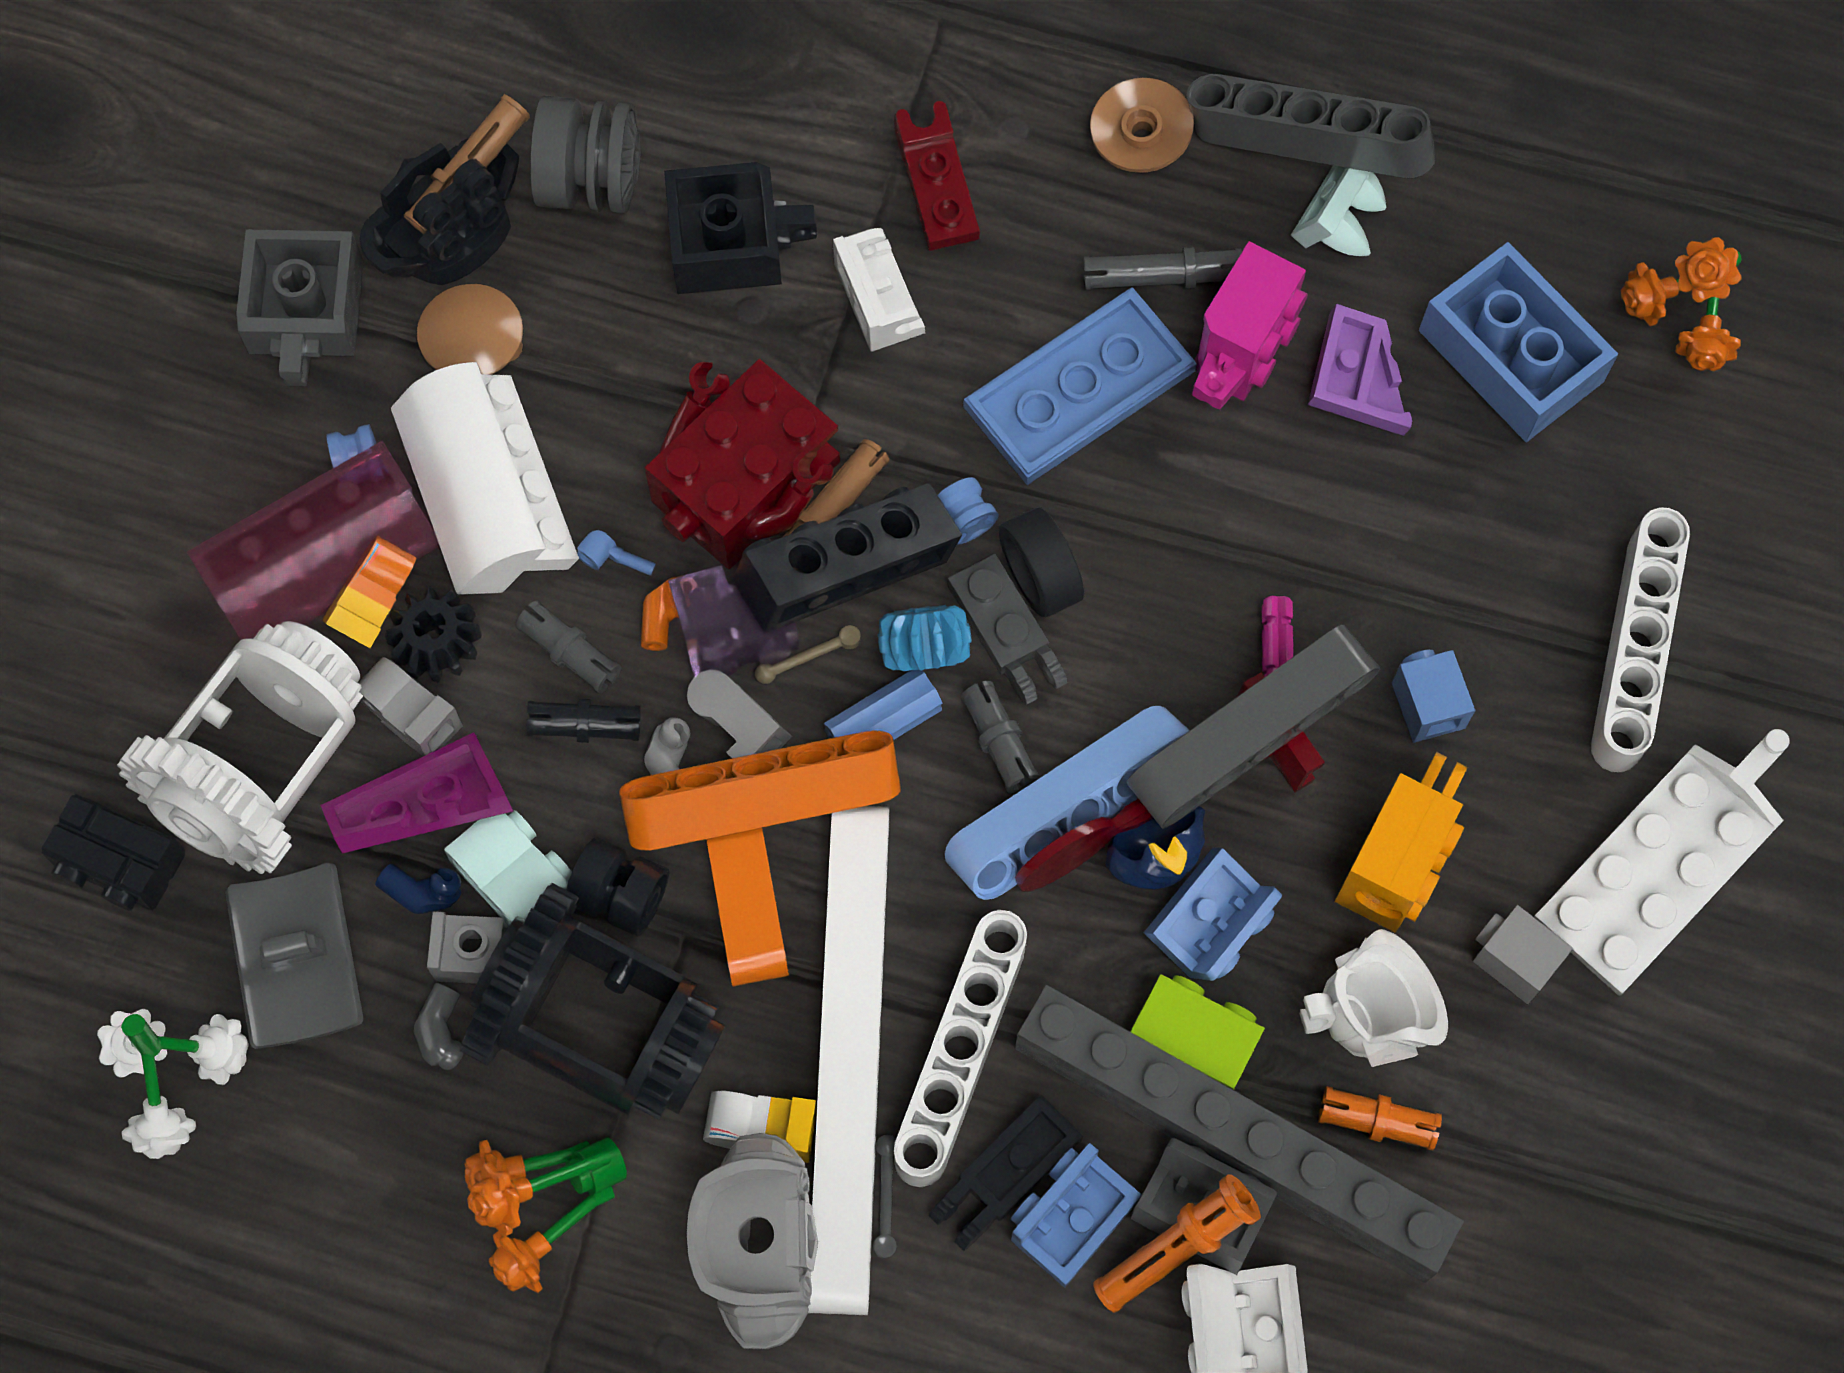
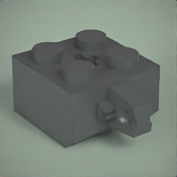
(299, 297)

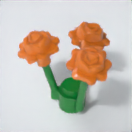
(501, 1184)

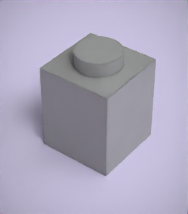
(1520, 952)

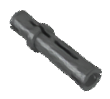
(1160, 269)

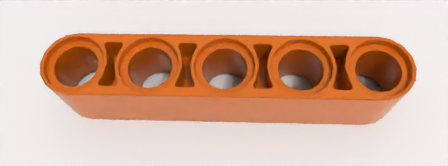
(760, 790)

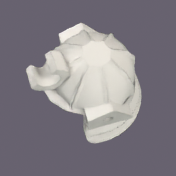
(1379, 1002)

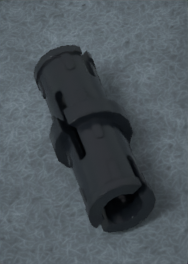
(583, 720)

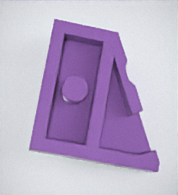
(1358, 372)

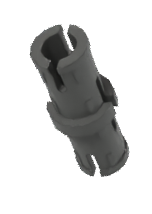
(568, 647)
(999, 736)

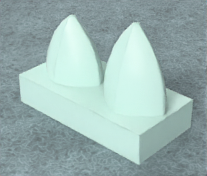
(1329, 214)

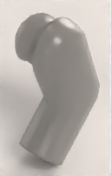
(667, 746)

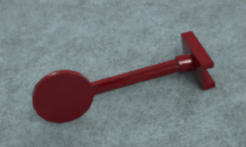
(1294, 760)

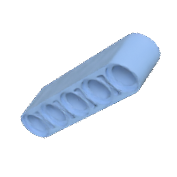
(1077, 791)

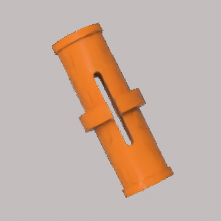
(1380, 1118)

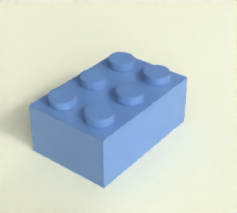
(1517, 341)

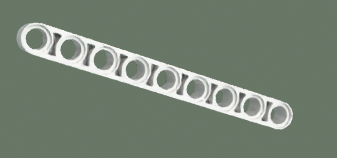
(849, 1060)

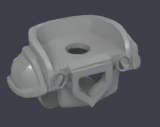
(764, 1292)

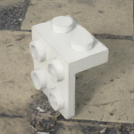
(1244, 1320)

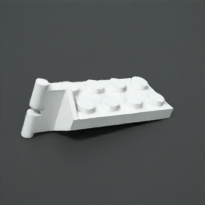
(1664, 862)

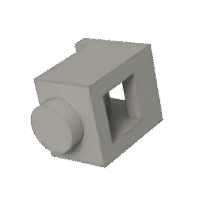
(448, 932)

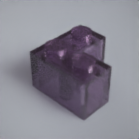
(721, 628)

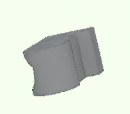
(728, 705)
(408, 708)

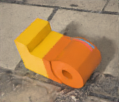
(370, 591)

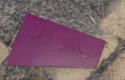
(418, 798)

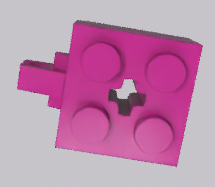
(1247, 324)

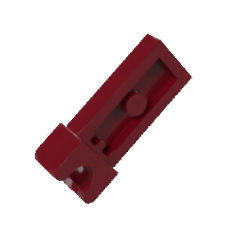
(937, 179)

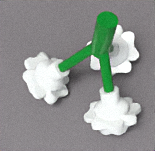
(134, 1047)

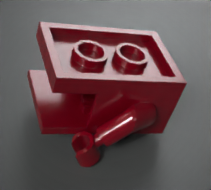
(741, 462)

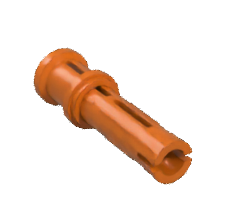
(1193, 1223)

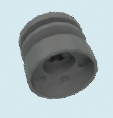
(583, 154)

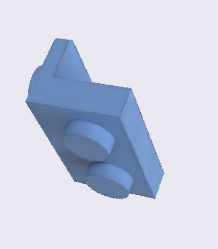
(1212, 917)
(1073, 1215)

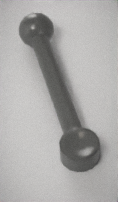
(885, 1244)

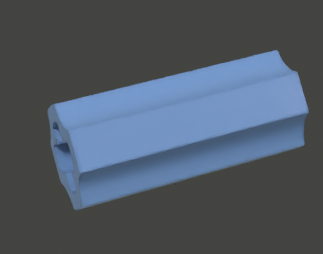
(890, 709)

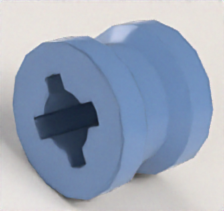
(347, 446)
(968, 508)

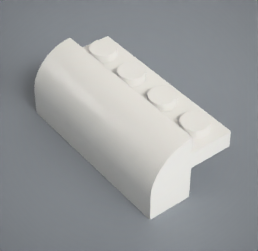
(482, 478)

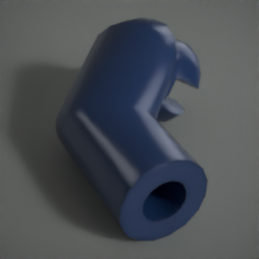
(424, 895)

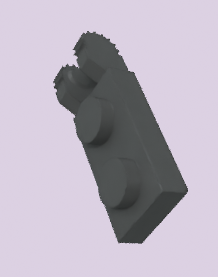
(1005, 625)

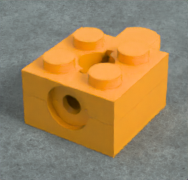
(1406, 842)

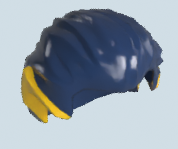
(1157, 856)

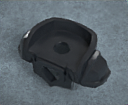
(461, 222)

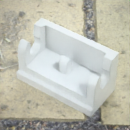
(876, 289)

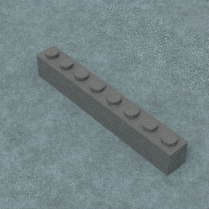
(1238, 1133)

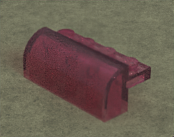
(304, 546)

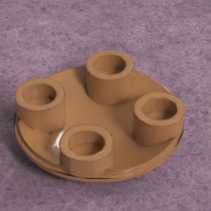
(470, 326)

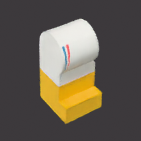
(741, 1114)

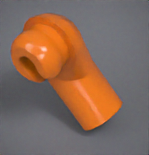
(656, 616)

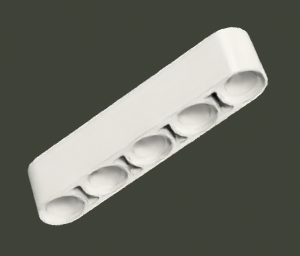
(1627, 659)
(966, 1020)

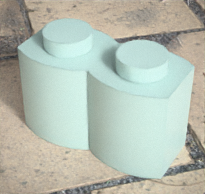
(505, 865)

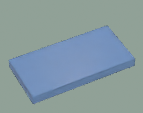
(1079, 385)

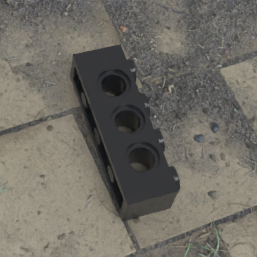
(781, 595)

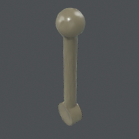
(848, 638)

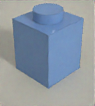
(1432, 694)

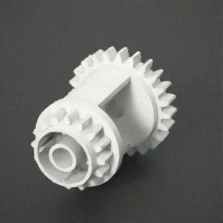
(210, 800)

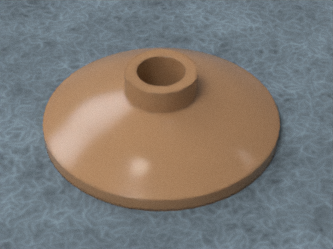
(1141, 106)

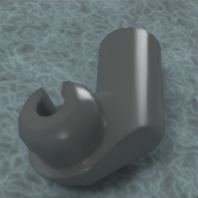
(432, 1029)

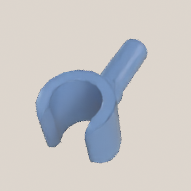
(599, 547)

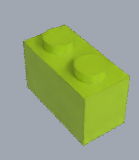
(1198, 1029)

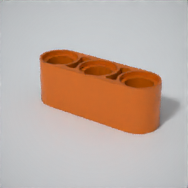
(747, 907)

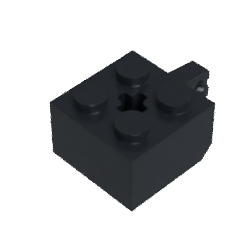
(730, 227)

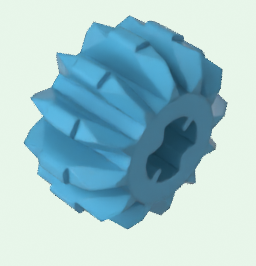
(924, 638)

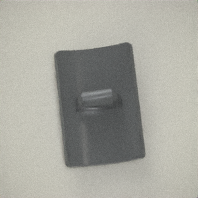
(294, 957)

